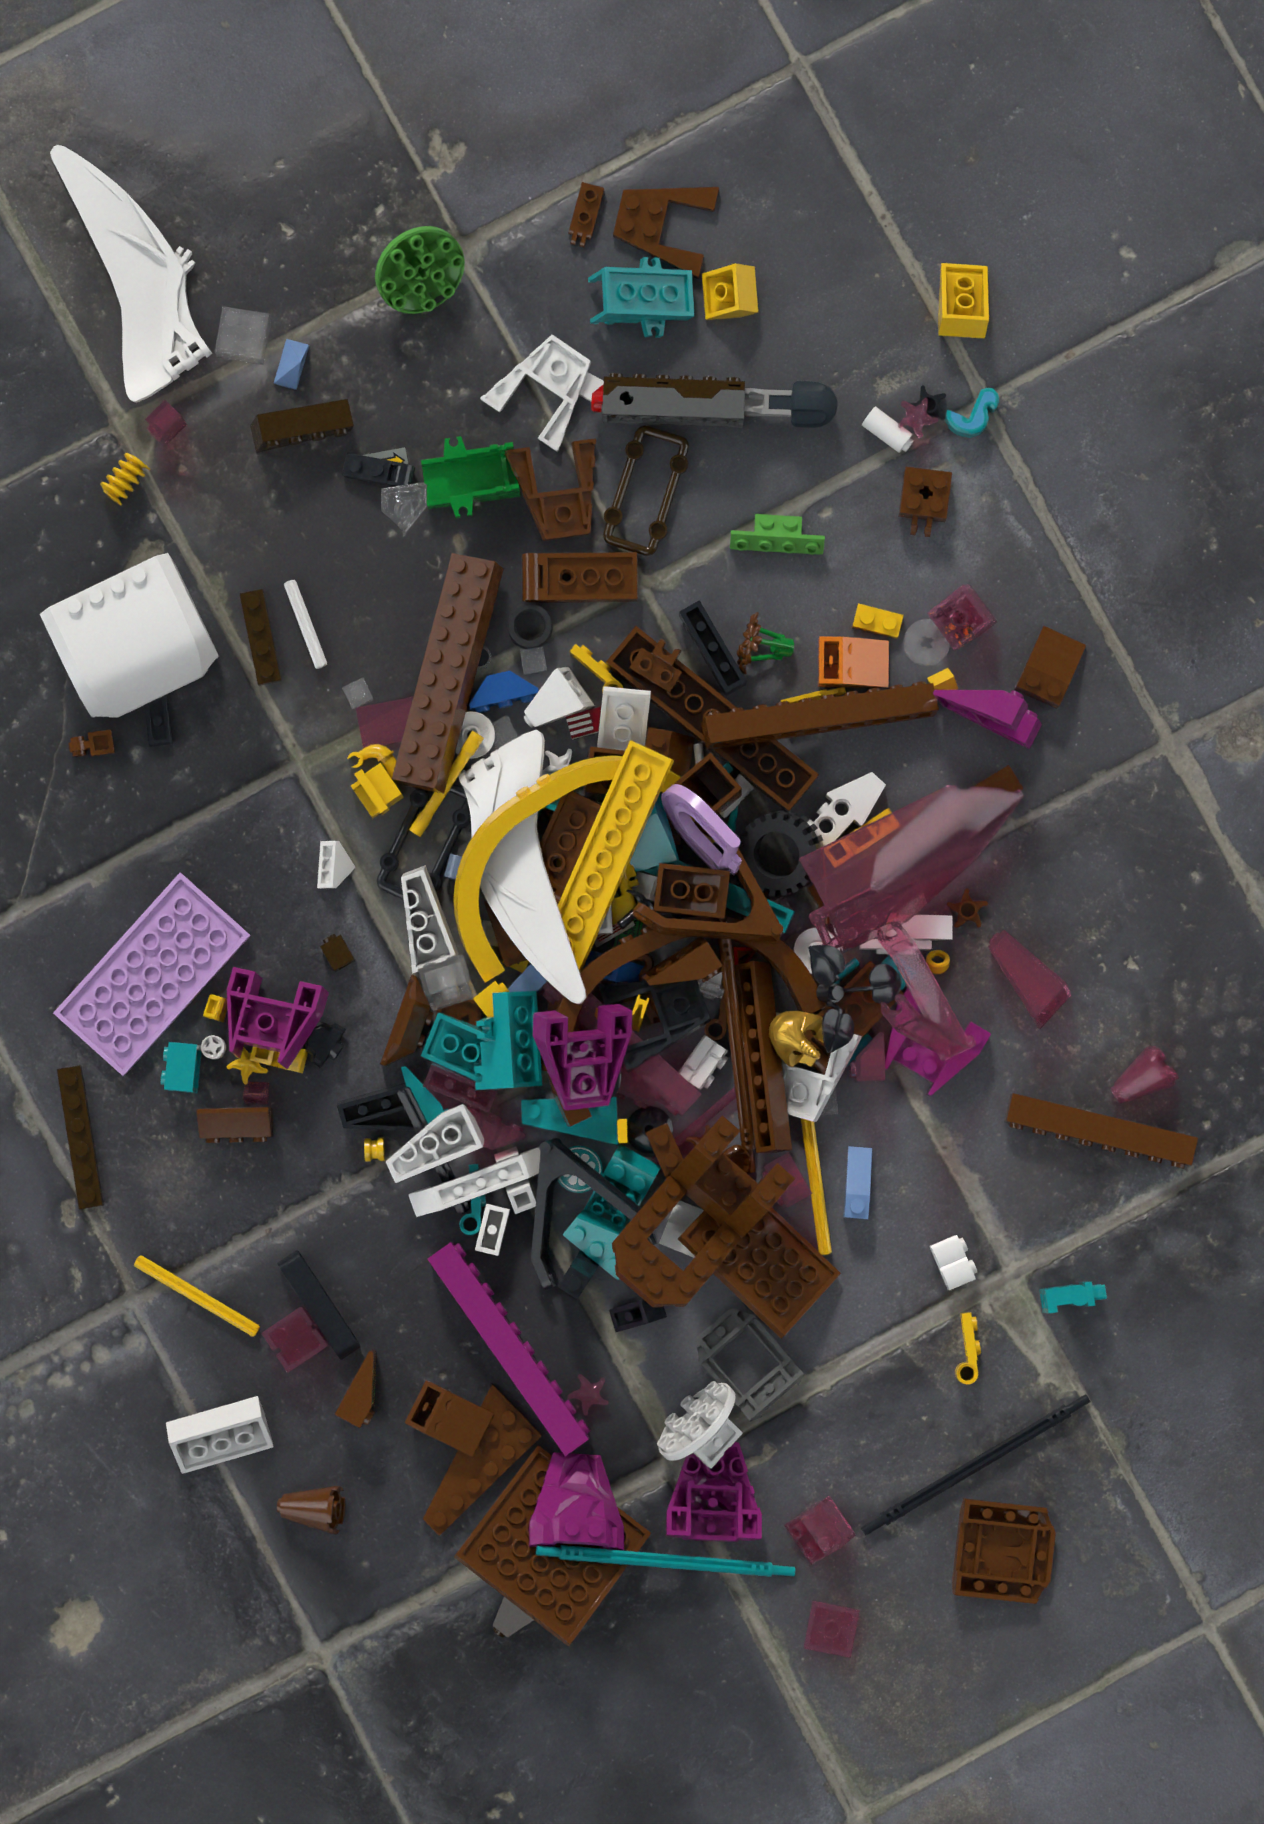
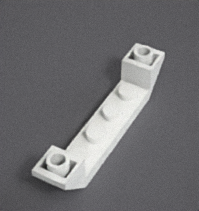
(476, 1183)

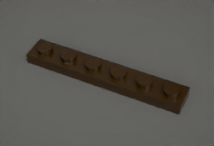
(80, 1137)

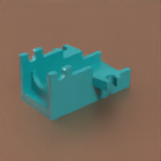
(645, 296)
(510, 1051)

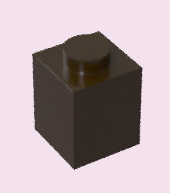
(337, 952)

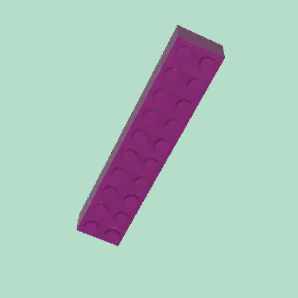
(509, 1348)

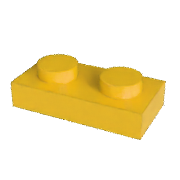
(877, 621)

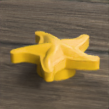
(247, 1067)

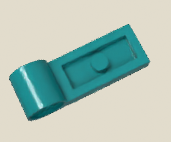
(476, 1205)

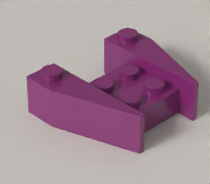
(271, 1022)
(927, 1062)

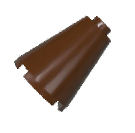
(314, 1508)

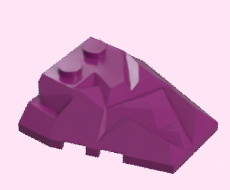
(714, 1501)
(576, 1505)

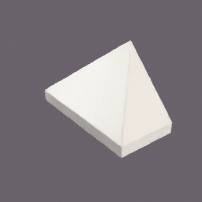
(333, 864)

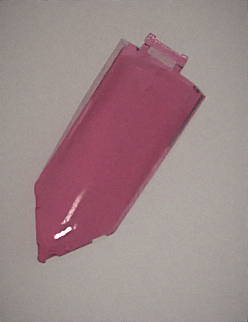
(901, 861)

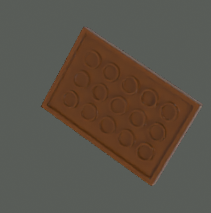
(768, 1269)

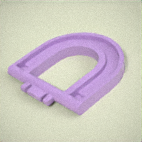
(679, 806)

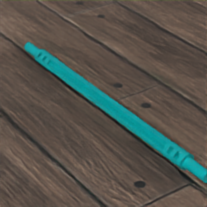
(665, 1560)

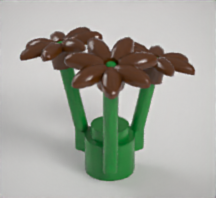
(779, 645)

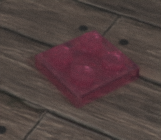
(831, 1628)

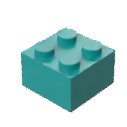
(181, 1067)

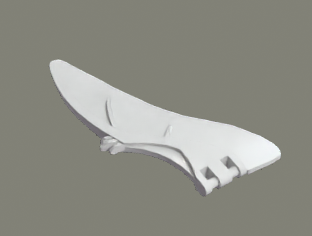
(144, 275)

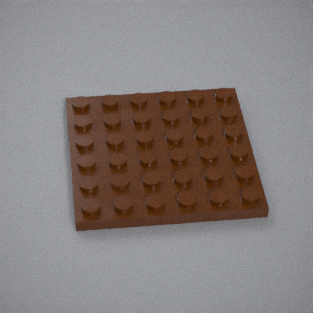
(549, 1590)

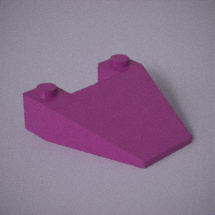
(994, 710)
(587, 1061)

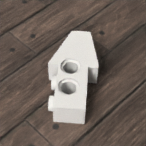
(859, 798)

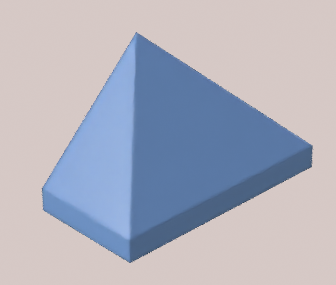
(291, 364)

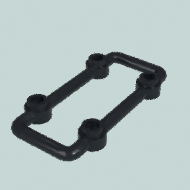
(390, 862)

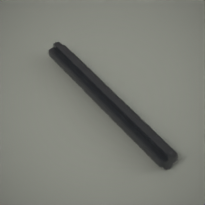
(420, 1122)

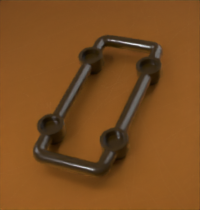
(658, 528)

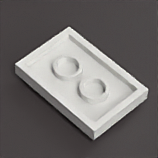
(623, 717)

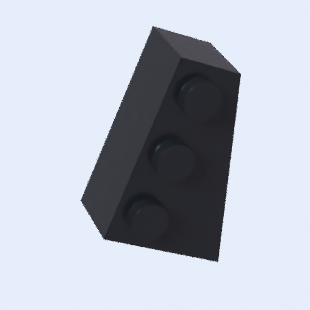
(375, 1111)

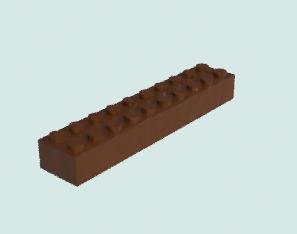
(447, 673)
(763, 764)

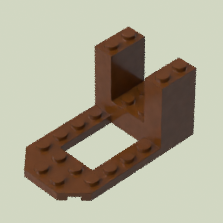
(719, 1190)

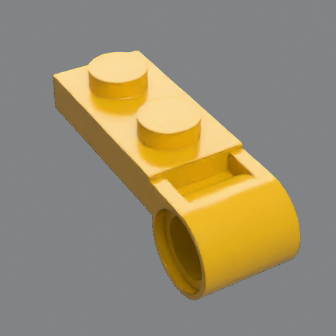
(599, 668)
(972, 1347)

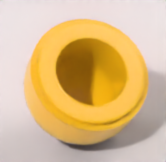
(938, 968)

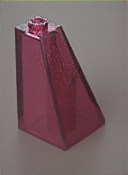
(1032, 981)

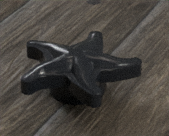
(933, 402)

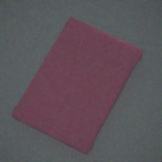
(383, 722)

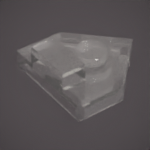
(404, 503)

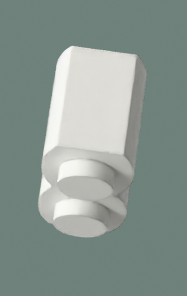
(953, 1262)

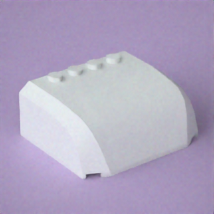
(131, 638)

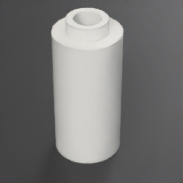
(888, 430)

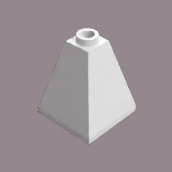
(557, 698)

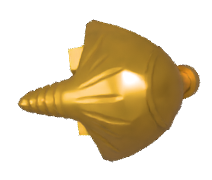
(789, 1040)

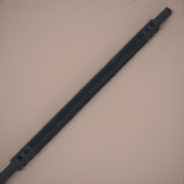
(976, 1464)

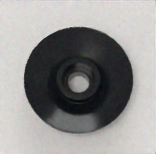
(637, 1123)

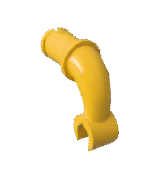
(377, 751)

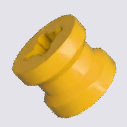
(374, 1149)

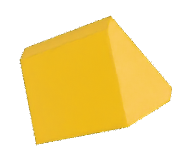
(943, 680)
(216, 1008)

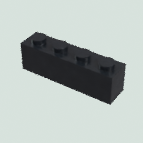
(712, 648)

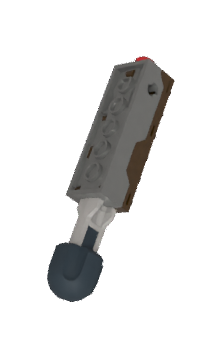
(709, 401)

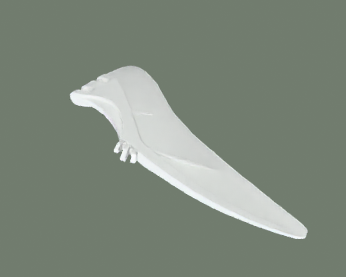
(515, 872)

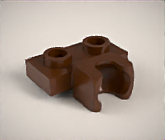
(658, 666)

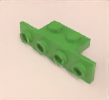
(777, 534)

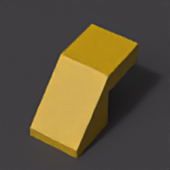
(271, 1057)

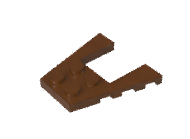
(643, 217)
(562, 511)

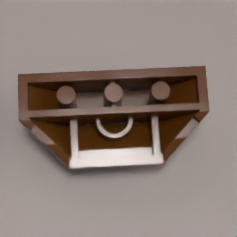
(409, 1024)

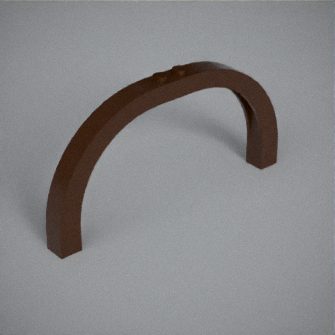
(781, 957)

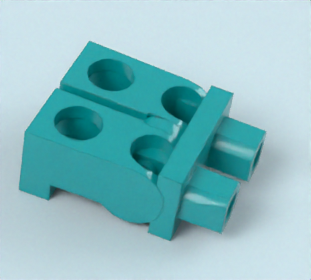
(1077, 1295)

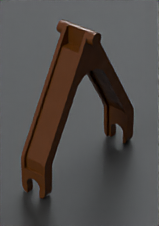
(758, 926)

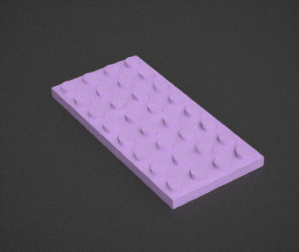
(151, 974)

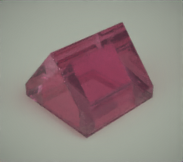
(256, 1092)

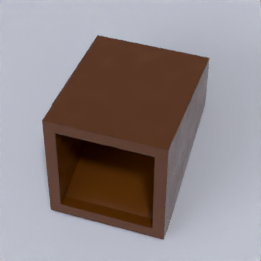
(712, 784)

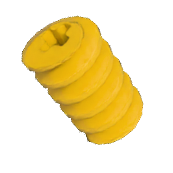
(123, 477)

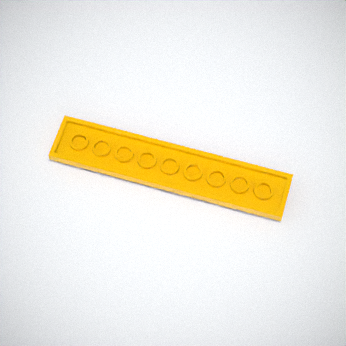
(611, 845)

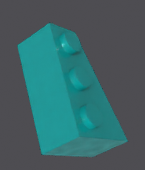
(595, 1238)

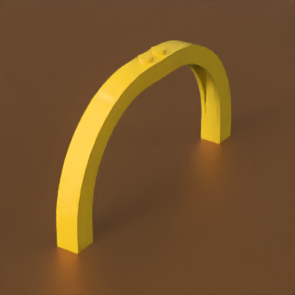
(495, 827)

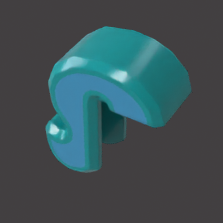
(977, 422)

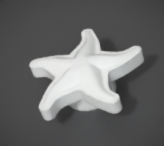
(556, 762)

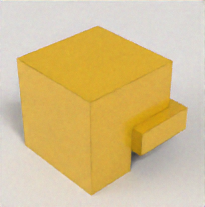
(376, 790)

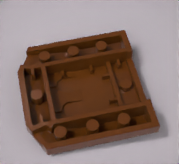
(1003, 1551)

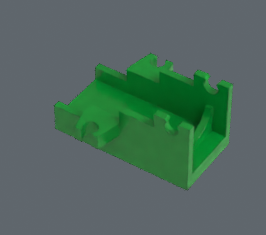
(469, 476)

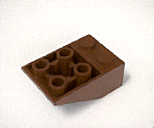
(449, 1418)

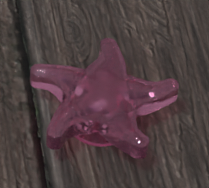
(916, 417)
(589, 1393)

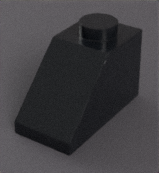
(635, 1315)

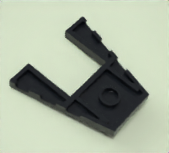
(678, 1007)

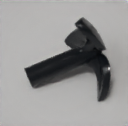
(628, 918)

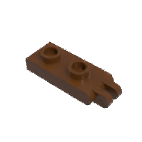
(585, 213)

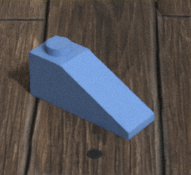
(857, 1183)

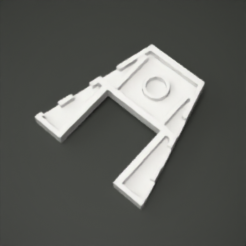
(557, 369)
(810, 1091)

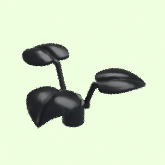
(825, 967)

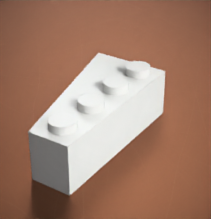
(426, 923)

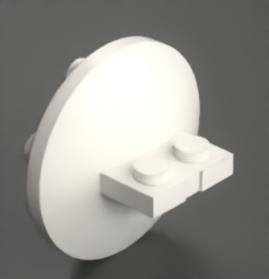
(703, 1428)

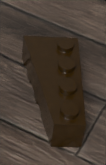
(301, 425)

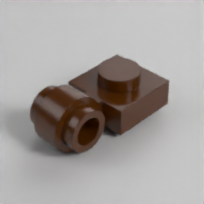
(99, 744)

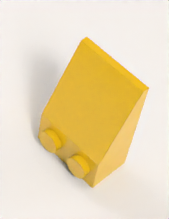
(963, 301)

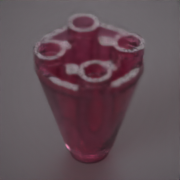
(1144, 1076)

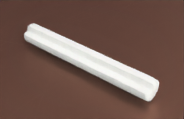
(305, 624)

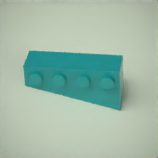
(546, 1115)

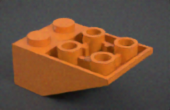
(853, 662)

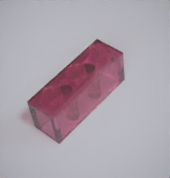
(459, 1087)

